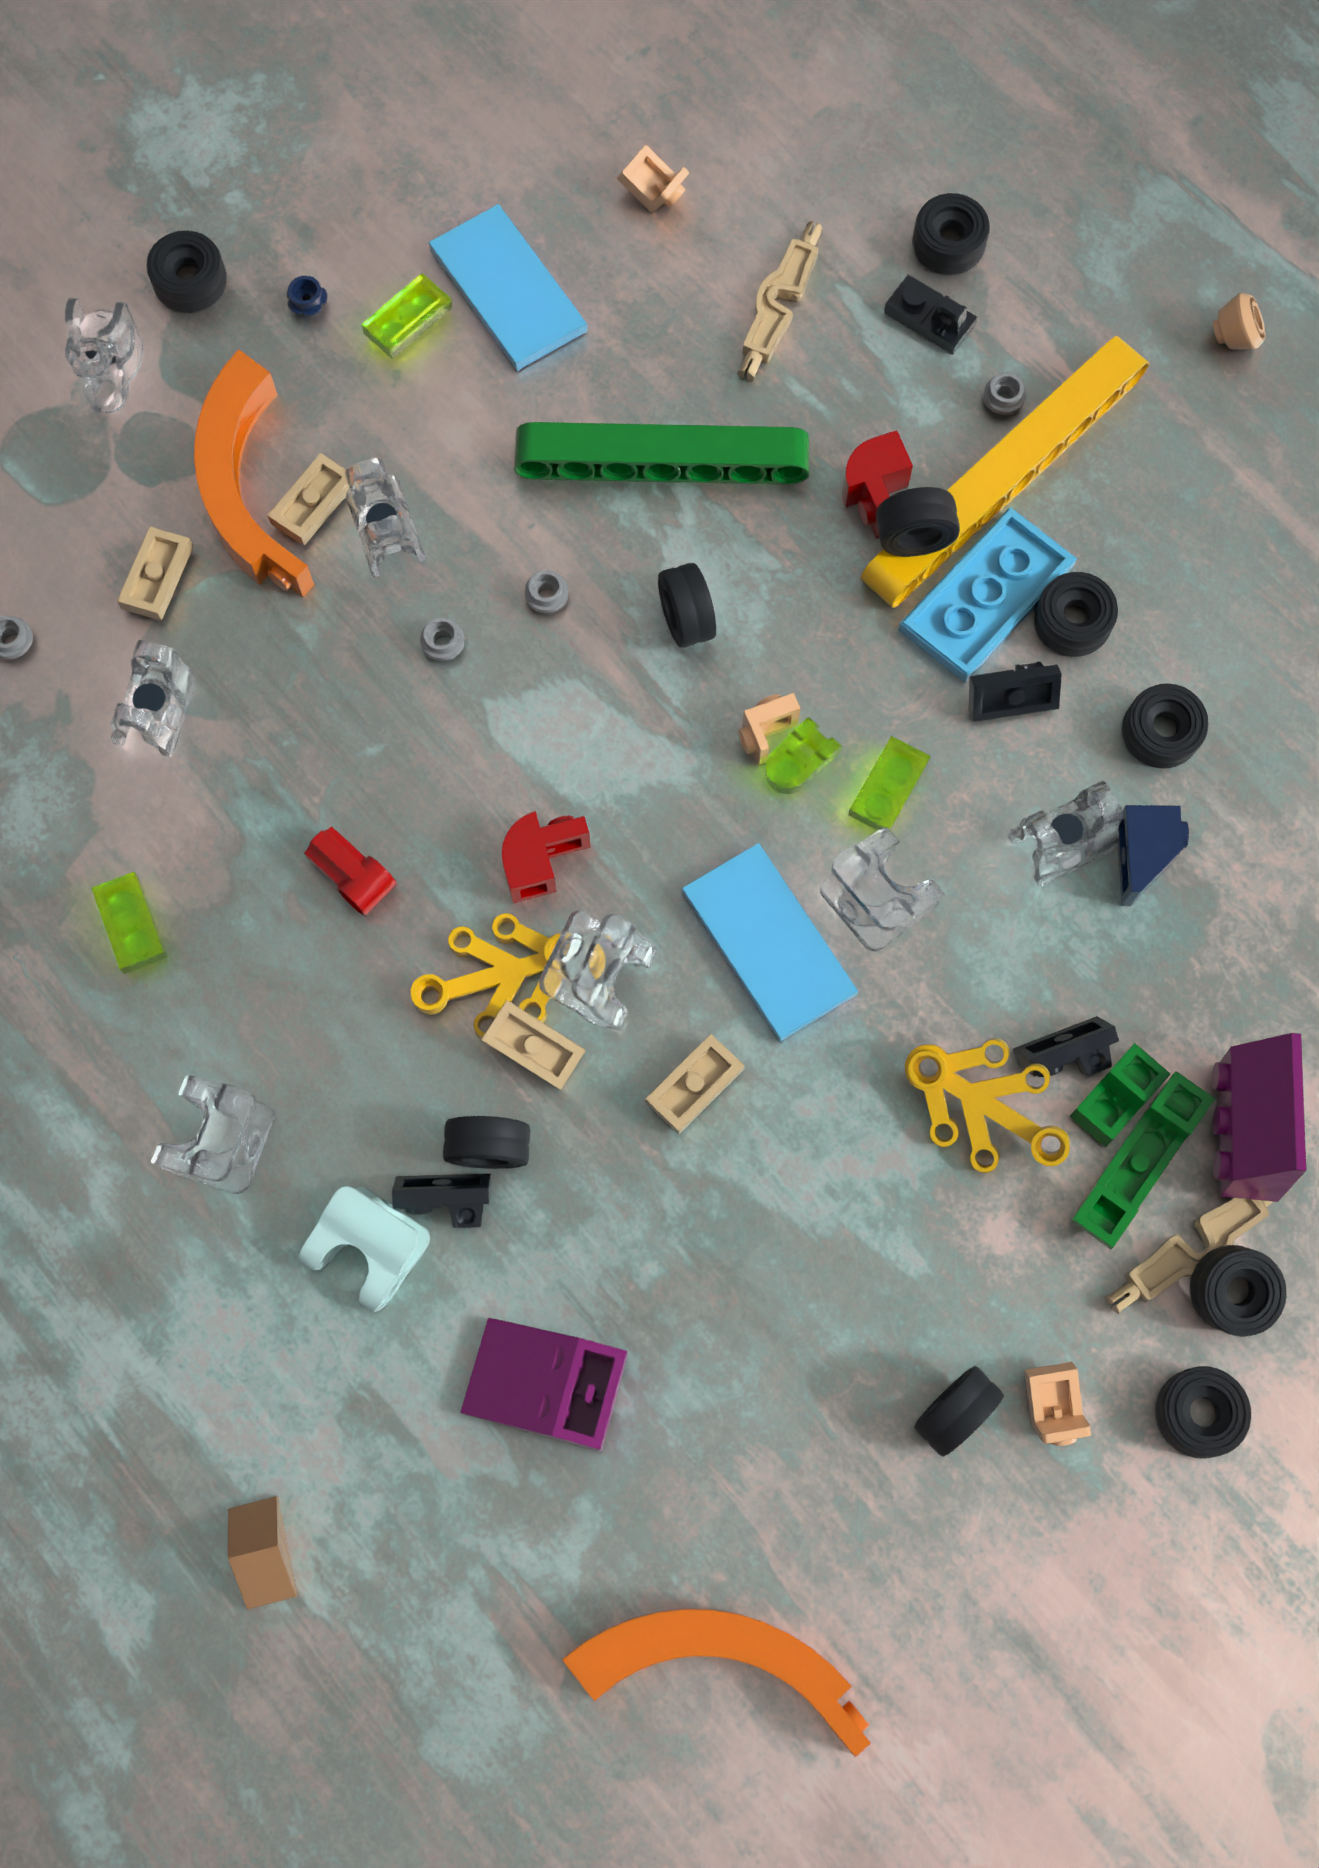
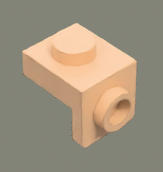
(652, 180)
(767, 718)
(1056, 1404)

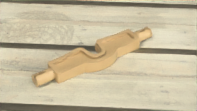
(770, 316)
(1177, 1259)

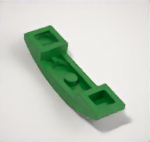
(1142, 1159)

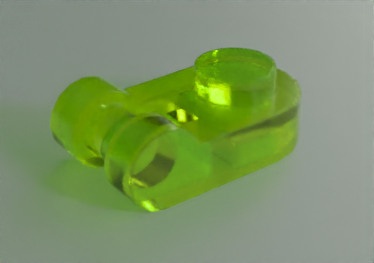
(790, 768)

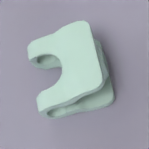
(383, 1234)

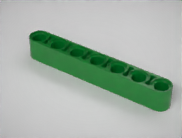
(661, 453)

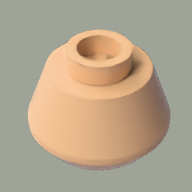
(1240, 323)

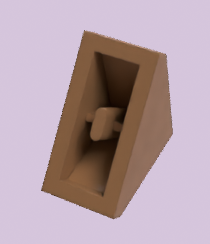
(260, 1553)

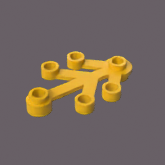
(506, 971)
(980, 1100)

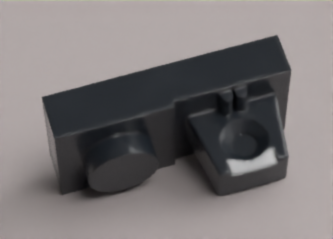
(930, 314)
(1015, 692)
(1082, 1042)
(461, 1192)

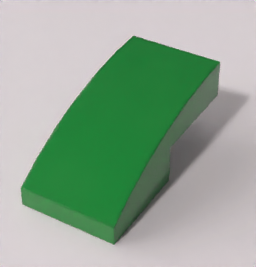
(1120, 1095)

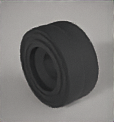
(956, 212)
(183, 249)
(917, 521)
(1083, 591)
(687, 605)
(1168, 701)
(486, 1142)
(1265, 1294)
(1231, 1409)
(959, 1411)

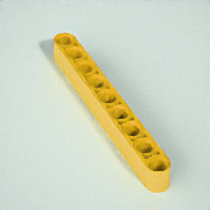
(1017, 462)

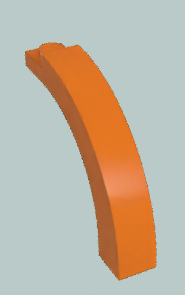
(223, 427)
(716, 1633)

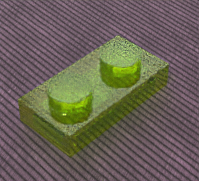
(407, 316)
(889, 784)
(129, 922)

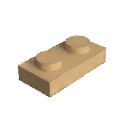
(310, 500)
(155, 573)
(533, 1044)
(694, 1084)

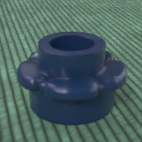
(302, 288)

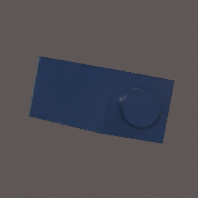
(1148, 846)

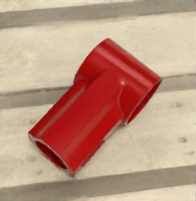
(358, 879)

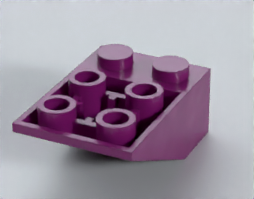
(545, 1383)

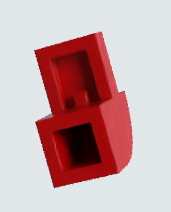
(873, 473)
(529, 848)

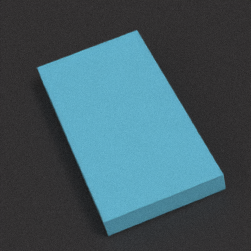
(508, 287)
(986, 594)
(769, 942)

